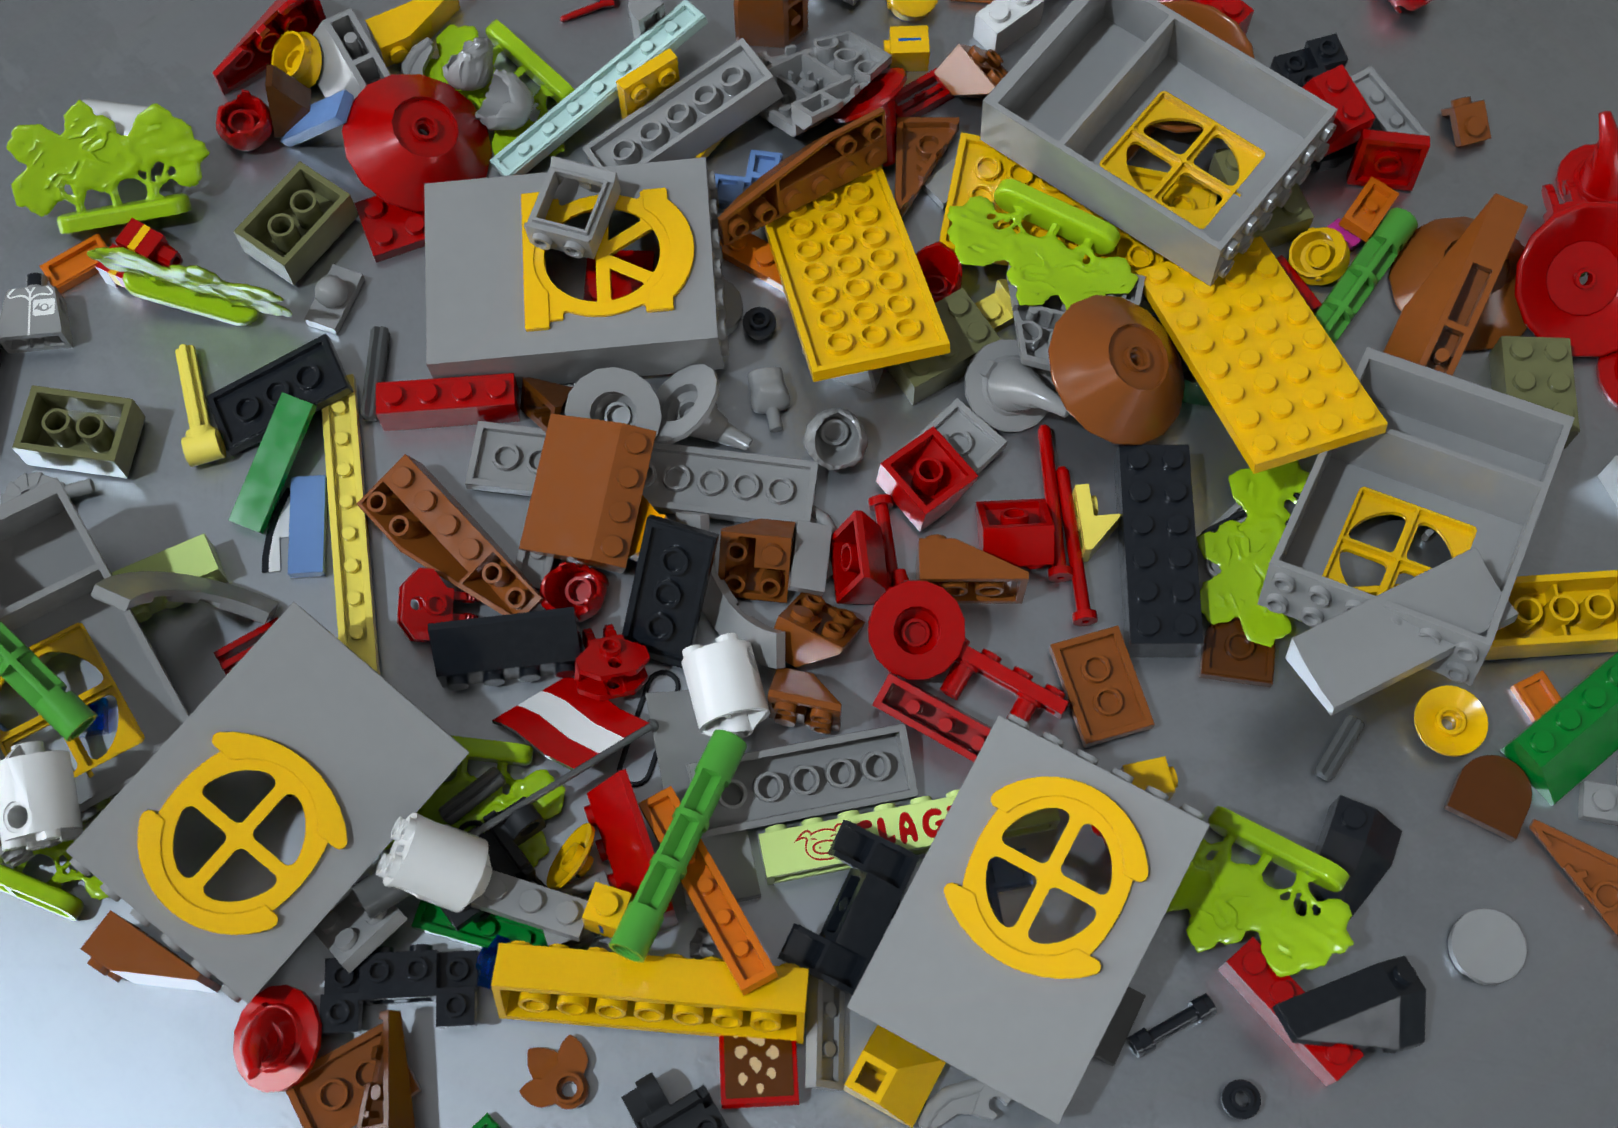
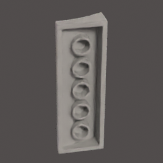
(691, 112)
(1369, 652)
(681, 743)
(815, 779)

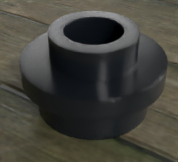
(760, 331)
(1230, 1105)

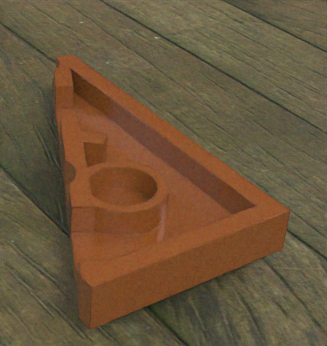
(918, 150)
(1588, 868)

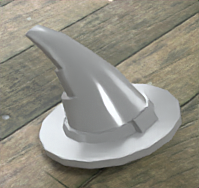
(1007, 392)
(615, 397)
(691, 409)

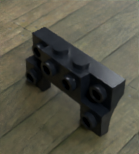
(1304, 64)
(859, 912)
(401, 978)

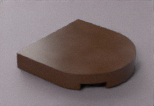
(1233, 658)
(1492, 795)

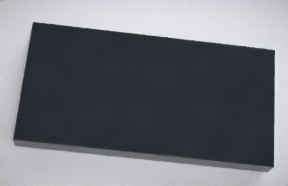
(247, 404)
(669, 588)

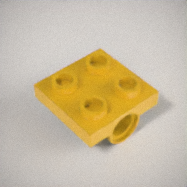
(647, 82)

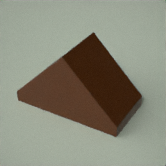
(286, 99)
(542, 399)

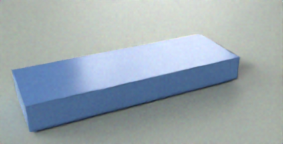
(322, 117)
(308, 526)

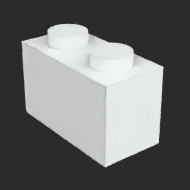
(1006, 22)

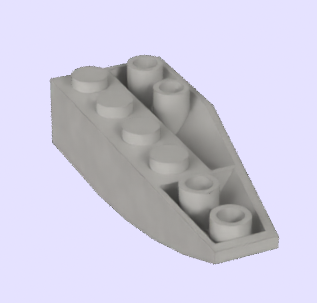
(347, 56)

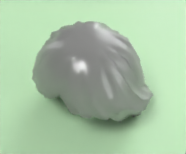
(472, 66)
(506, 103)
(836, 439)

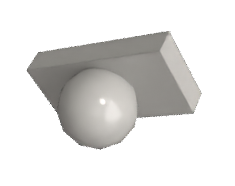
(334, 299)

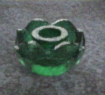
(1194, 394)

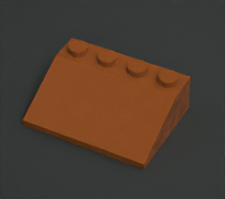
(588, 491)

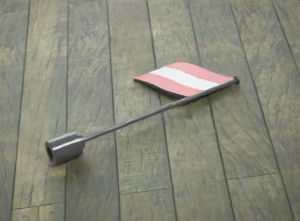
(560, 727)

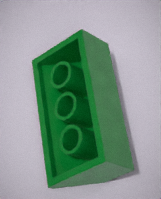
(1570, 735)

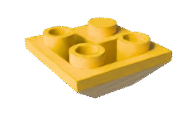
(894, 1076)

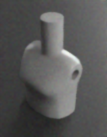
(769, 395)

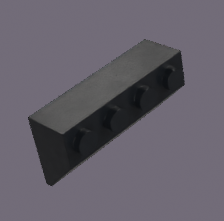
(506, 648)

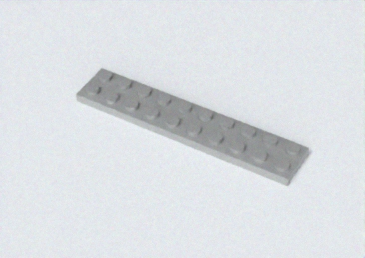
(677, 479)

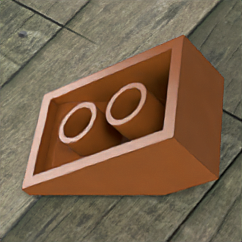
(968, 572)
(126, 951)

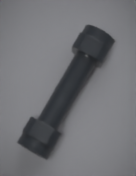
(1198, 1010)

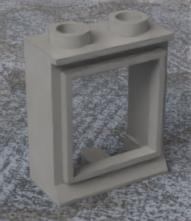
(566, 238)

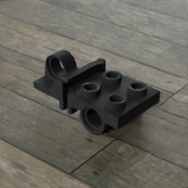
(504, 854)
(652, 1110)

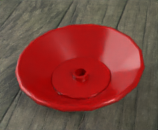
(392, 154)
(1549, 283)

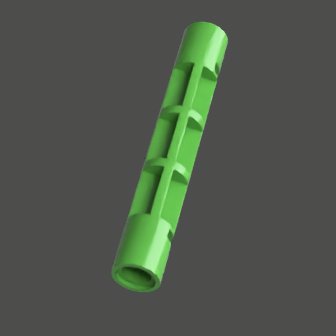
(1365, 271)
(42, 687)
(669, 864)

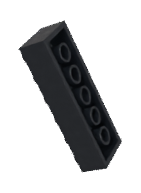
(1158, 551)

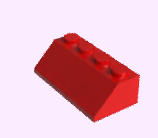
(623, 836)

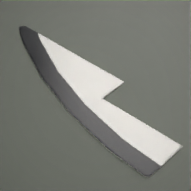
(277, 529)

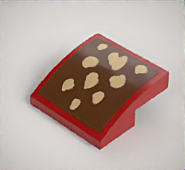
(757, 1072)

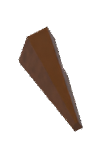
(388, 1096)

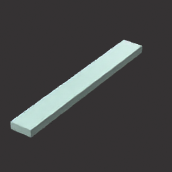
(596, 92)

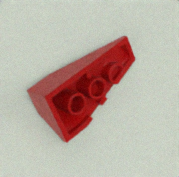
(256, 47)

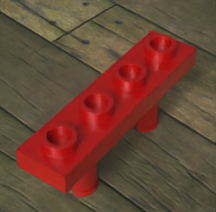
(1018, 681)

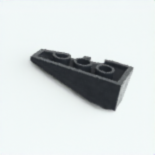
(1361, 844)
(1365, 1009)

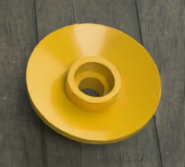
(1463, 712)
(572, 857)

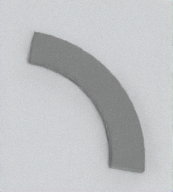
(141, 587)
(725, 615)

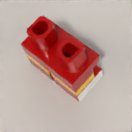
(143, 241)

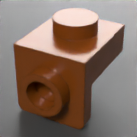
(1468, 121)

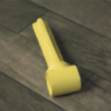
(201, 441)

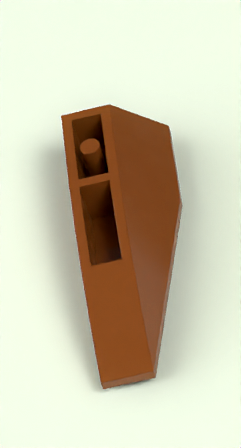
(770, 21)
(807, 175)
(1450, 301)
(443, 536)

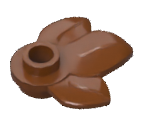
(555, 1070)

